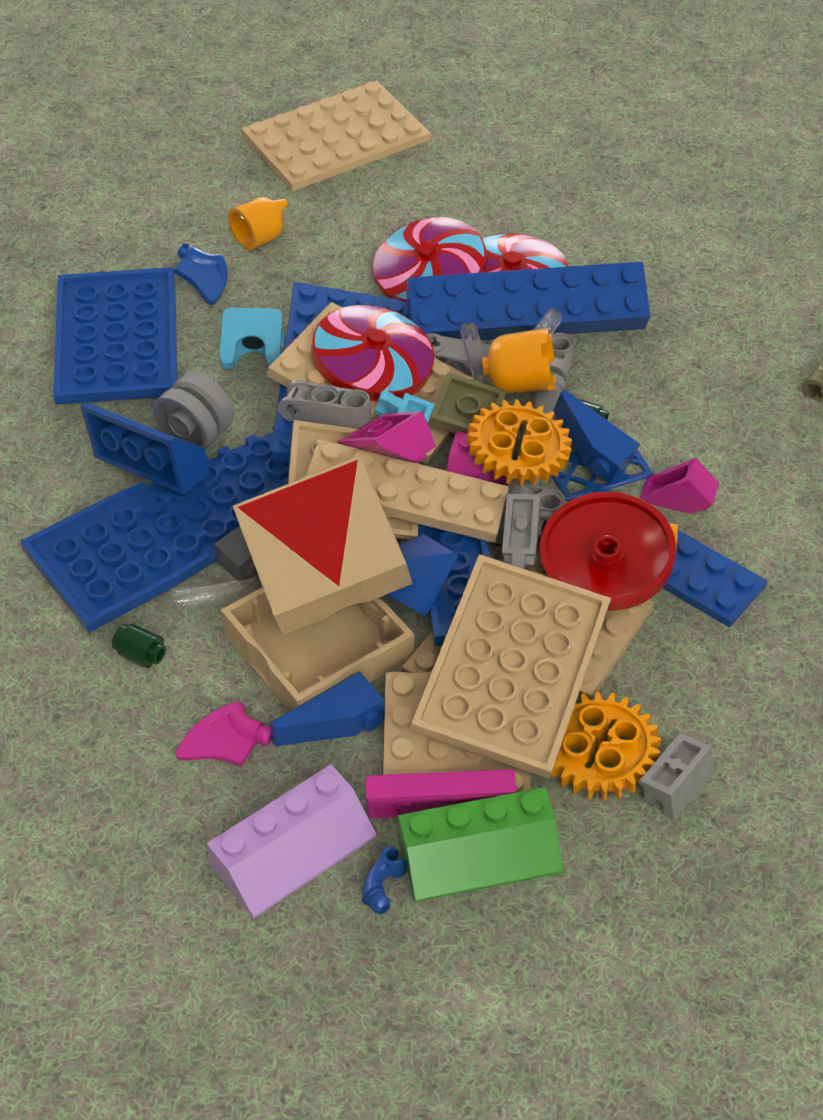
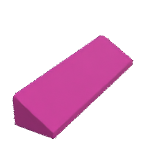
(408, 793)

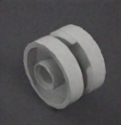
(194, 410)

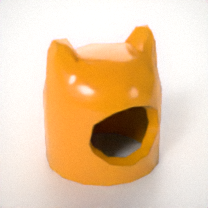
(259, 222)

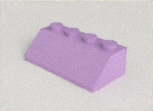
(290, 841)

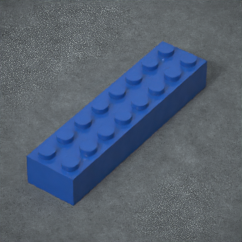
(516, 300)

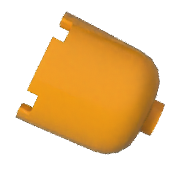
(521, 362)

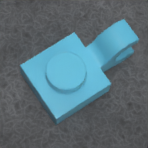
(390, 403)

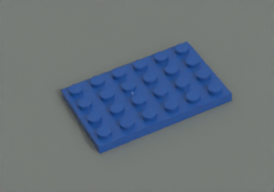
(115, 335)

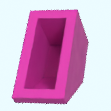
(682, 488)

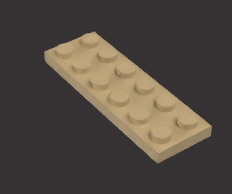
(424, 492)

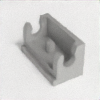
(678, 774)

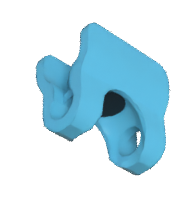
(251, 331)

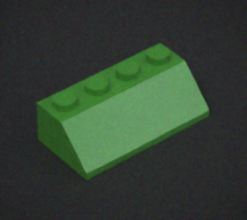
(480, 844)

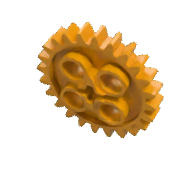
(542, 450)
(630, 757)

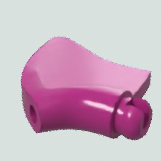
(224, 736)

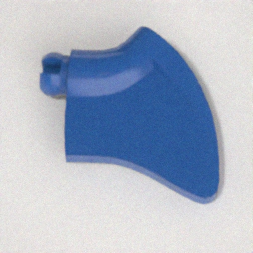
(203, 271)

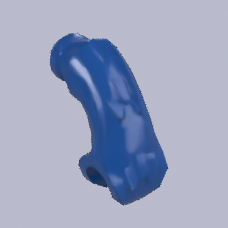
(385, 866)

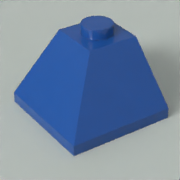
(428, 568)

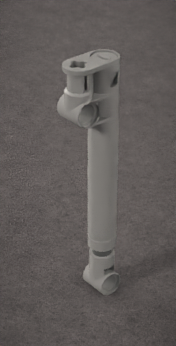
(550, 498)

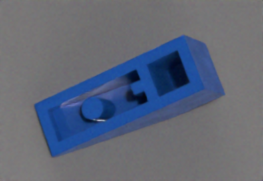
(596, 440)
(332, 714)

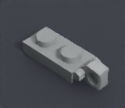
(521, 529)

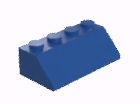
(145, 450)

